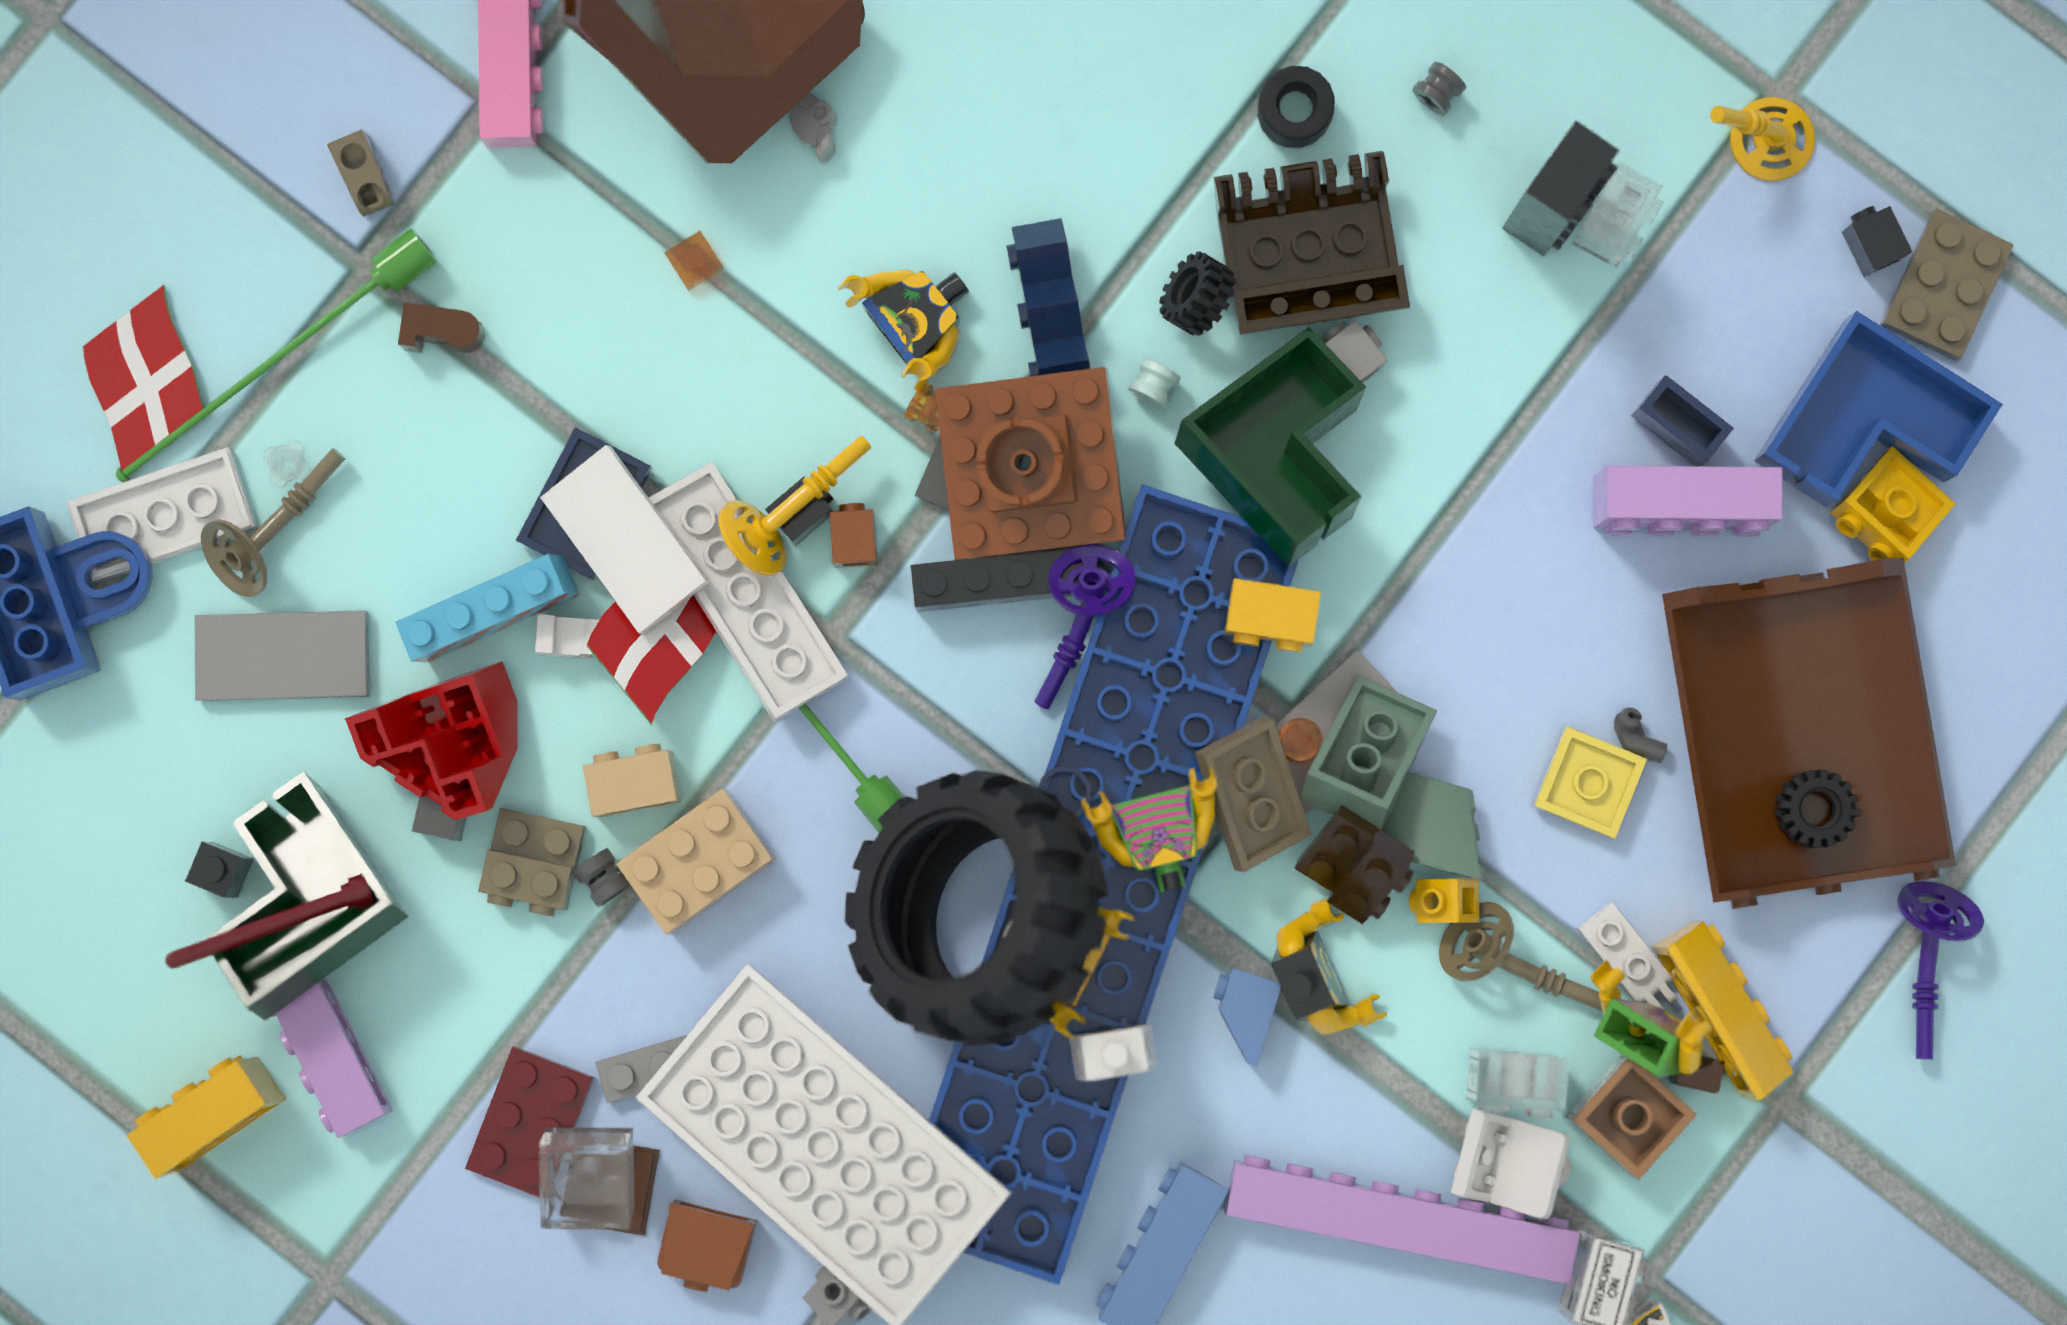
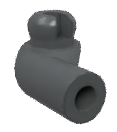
(1632, 736)

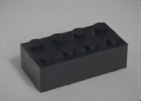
(1563, 190)

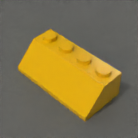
(1716, 994)

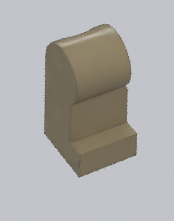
(361, 172)

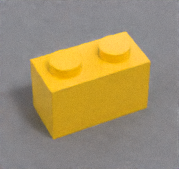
(1272, 614)

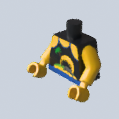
(912, 316)
(1310, 978)

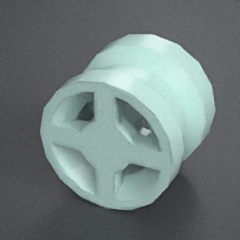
(1154, 383)

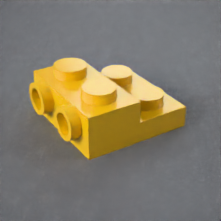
(1892, 508)

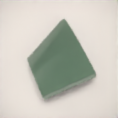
(1437, 825)

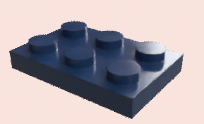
(541, 528)

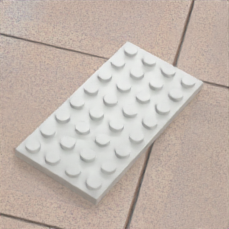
(823, 1146)

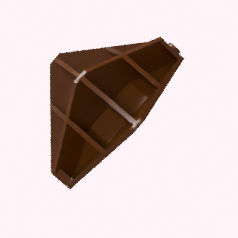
(720, 65)

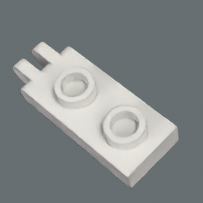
(1623, 948)

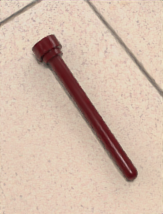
(352, 895)

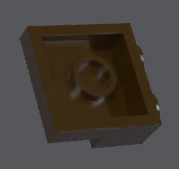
(1357, 865)

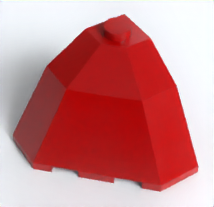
(446, 739)

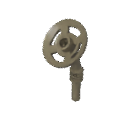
(247, 549)
(1488, 952)

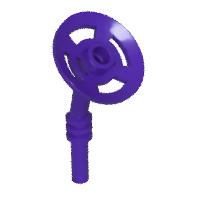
(1091, 594)
(1934, 927)

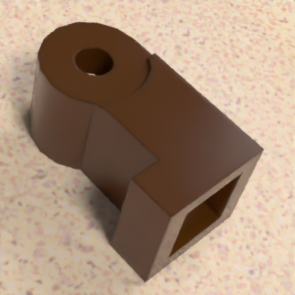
(439, 326)

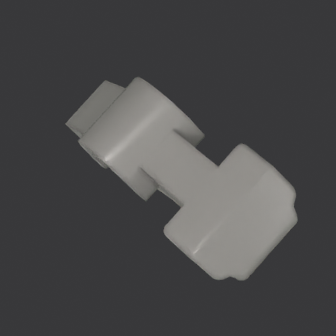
(814, 125)

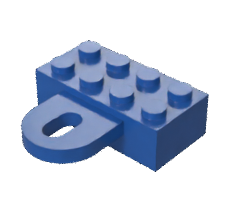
(52, 603)

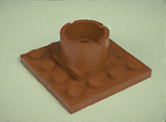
(1074, 476)

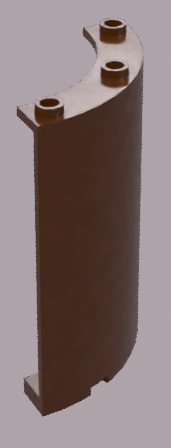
(1803, 682)

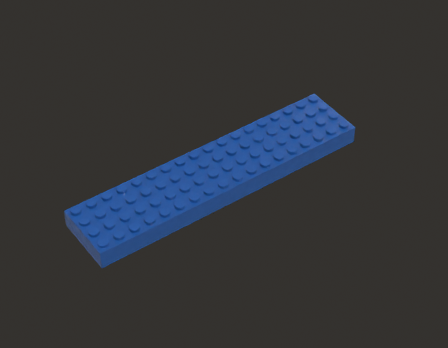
(1144, 701)

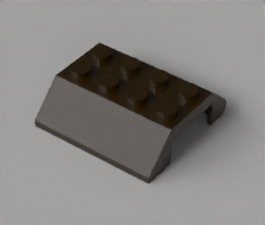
(1310, 246)

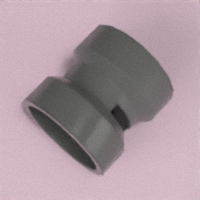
(608, 885)

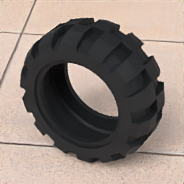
(900, 897)

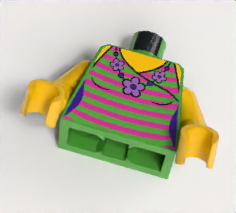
(1157, 828)
(1645, 1030)

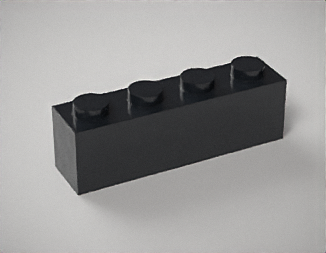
(985, 580)

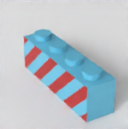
(487, 608)

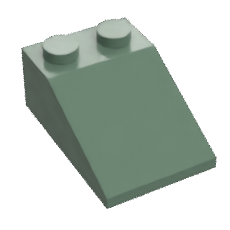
(1368, 752)

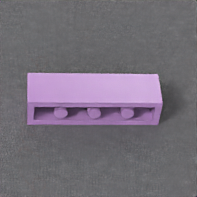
(332, 1061)

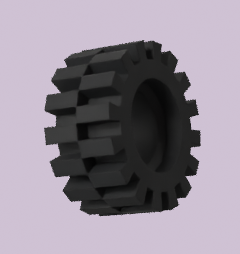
(1197, 293)
(1842, 809)

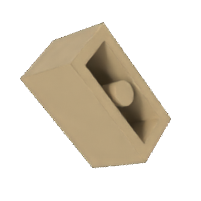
(631, 782)

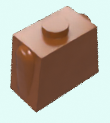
(705, 1246)

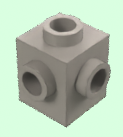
(834, 1300)

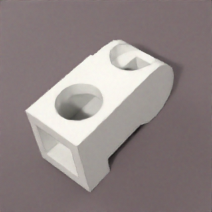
(563, 636)

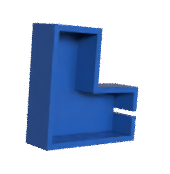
(1869, 391)

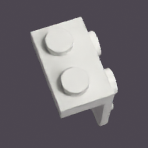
(1510, 1164)

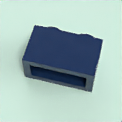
(1682, 421)

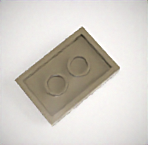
(1946, 284)
(1254, 794)

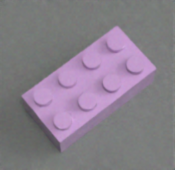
(1687, 498)

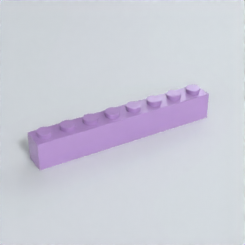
(1401, 1221)

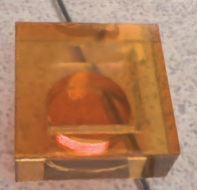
(694, 260)

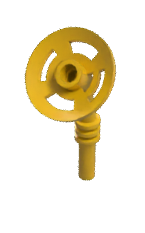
(1767, 137)
(765, 528)

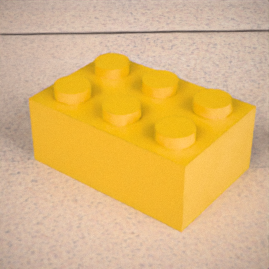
(204, 1115)

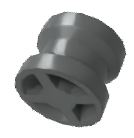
(1439, 88)

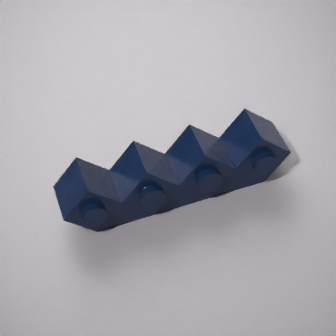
(1049, 297)

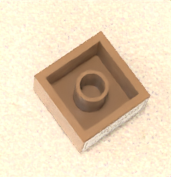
(1631, 1116)

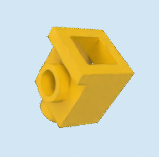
(1445, 900)

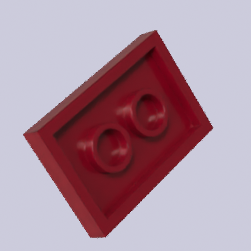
(527, 1099)

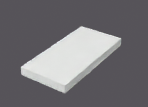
(166, 508)
(624, 539)

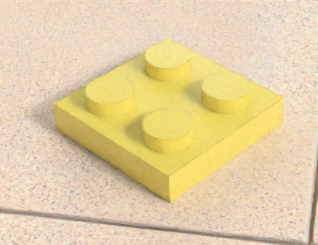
(1590, 782)

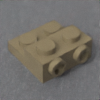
(531, 862)

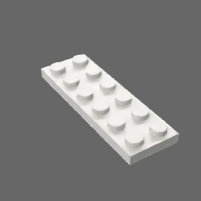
(752, 613)

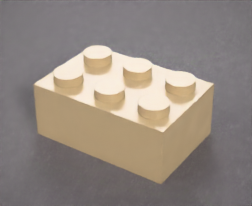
(696, 861)

